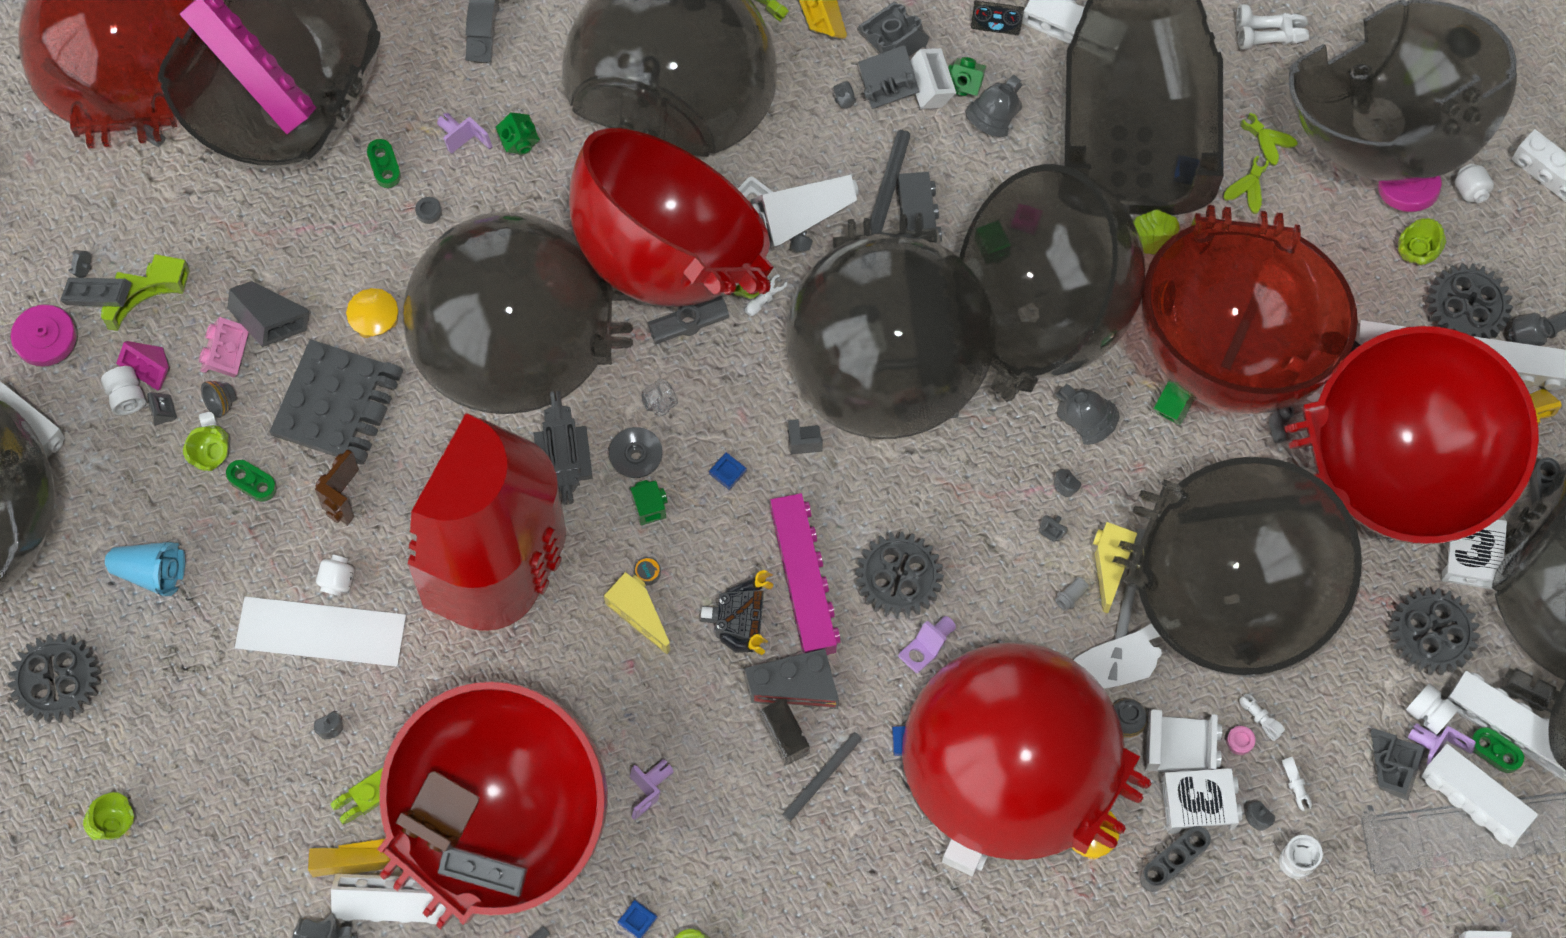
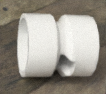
(123, 390)
(1432, 709)
(1300, 857)

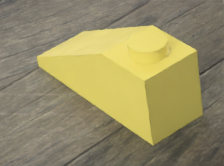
(1109, 573)
(632, 603)

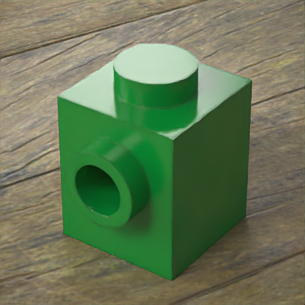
(1173, 404)
(649, 501)

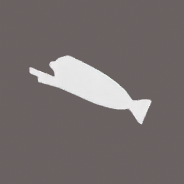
(1137, 660)

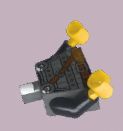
(740, 615)

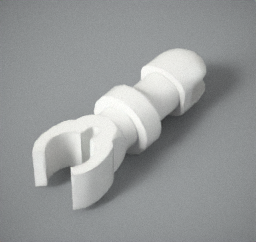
(755, 305)
(1271, 726)
(1296, 783)

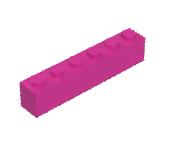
(249, 62)
(803, 574)

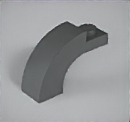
(480, 29)

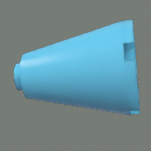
(148, 566)

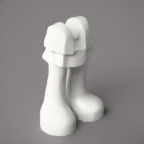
(1289, 26)

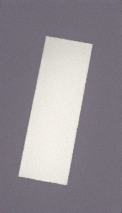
(320, 631)

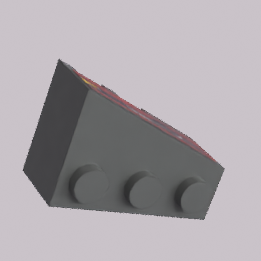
(798, 679)

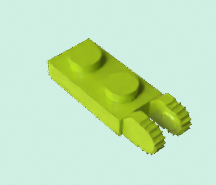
(364, 794)

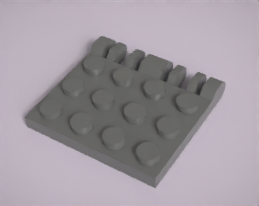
(333, 398)

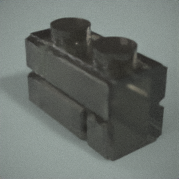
(784, 731)

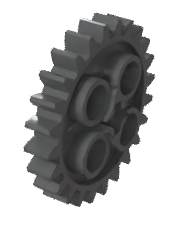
(1476, 284)
(922, 582)
(1423, 610)
(28, 684)

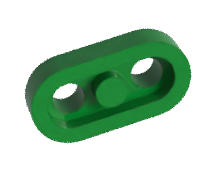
(383, 165)
(252, 481)
(1498, 748)

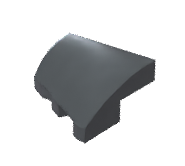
(1396, 763)

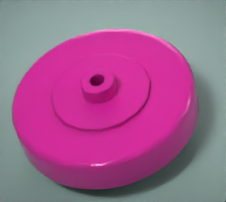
(1411, 195)
(43, 335)

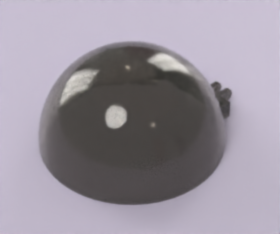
(1057, 272)
(509, 314)
(889, 332)
(1246, 566)

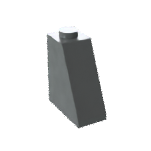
(266, 313)

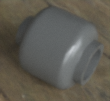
(1530, 329)

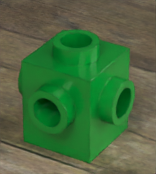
(967, 76)
(517, 133)

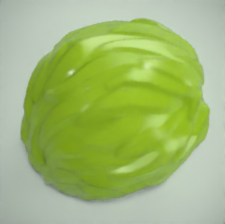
(1422, 241)

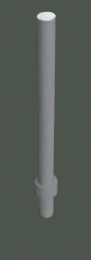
(1125, 613)

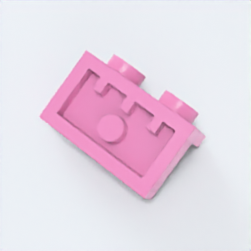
(224, 347)

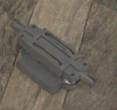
(565, 446)

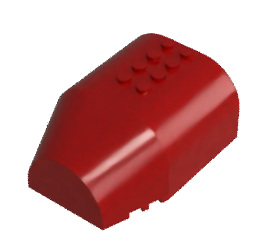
(487, 528)

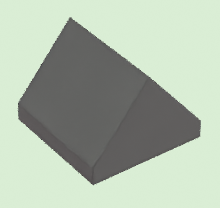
(161, 408)

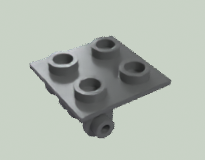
(888, 77)

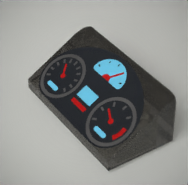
(997, 17)

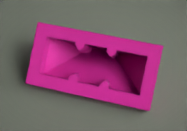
(146, 360)

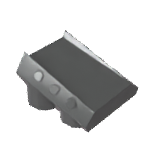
(893, 29)

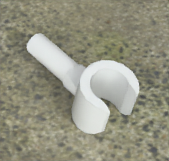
(207, 419)

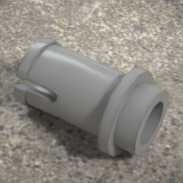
(1071, 594)

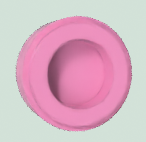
(1240, 740)

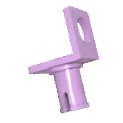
(460, 133)
(928, 642)
(1436, 742)
(648, 783)

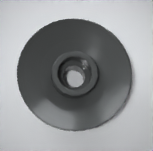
(635, 441)

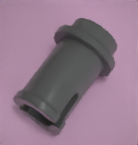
(1557, 324)

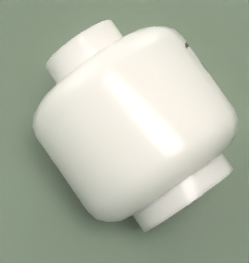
(1474, 183)
(335, 575)

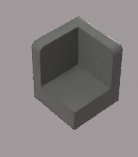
(804, 439)

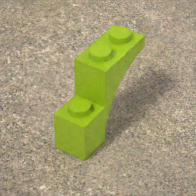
(162, 277)

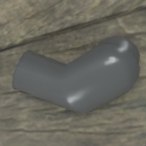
(1278, 421)

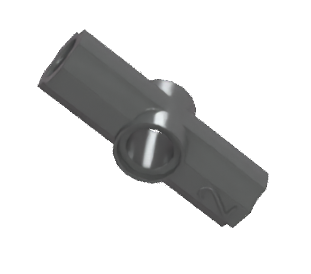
(672, 326)

